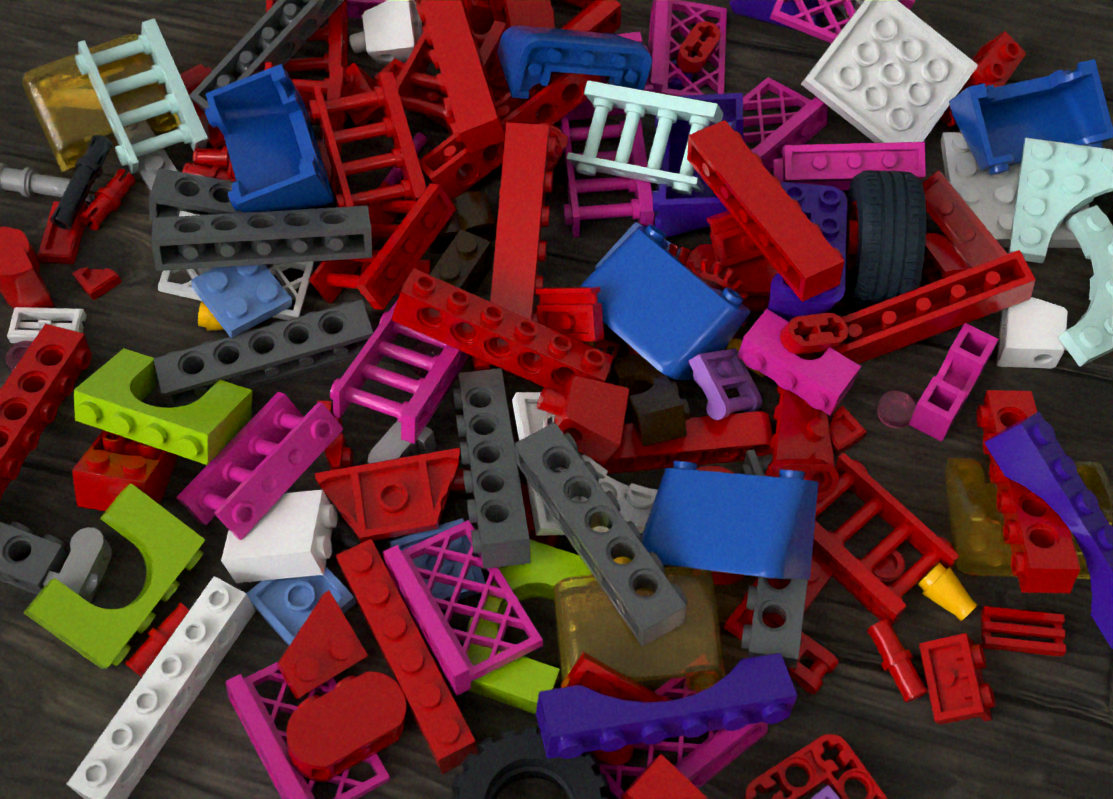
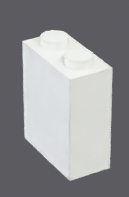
(286, 541)

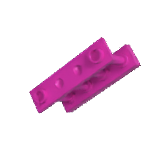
(839, 163)
(639, 208)
(426, 391)
(259, 464)

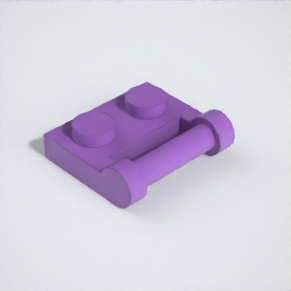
(725, 371)

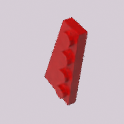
(800, 428)

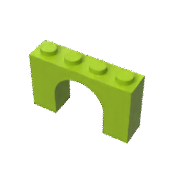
(194, 431)
(104, 633)
(523, 678)

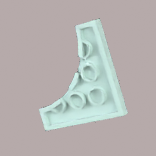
(1052, 184)
(1094, 331)

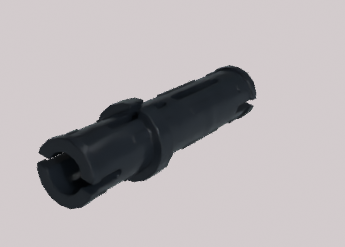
(87, 170)

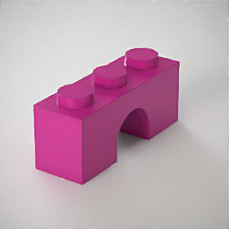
(817, 381)
(953, 383)

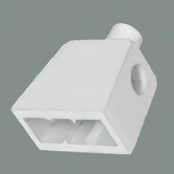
(389, 31)
(1031, 335)

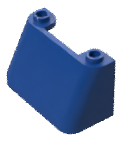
(533, 52)
(1049, 108)
(269, 144)
(663, 304)
(733, 522)

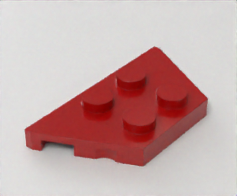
(393, 494)

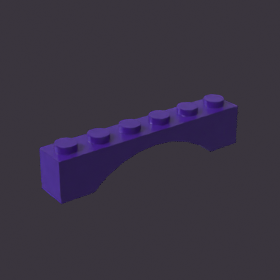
(1035, 459)
(585, 721)

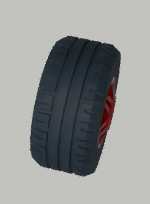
(884, 236)

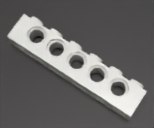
(163, 694)

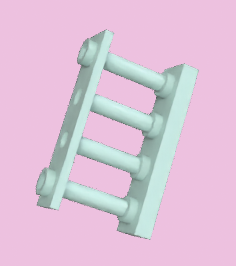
(163, 72)
(635, 105)

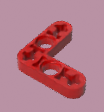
(818, 772)

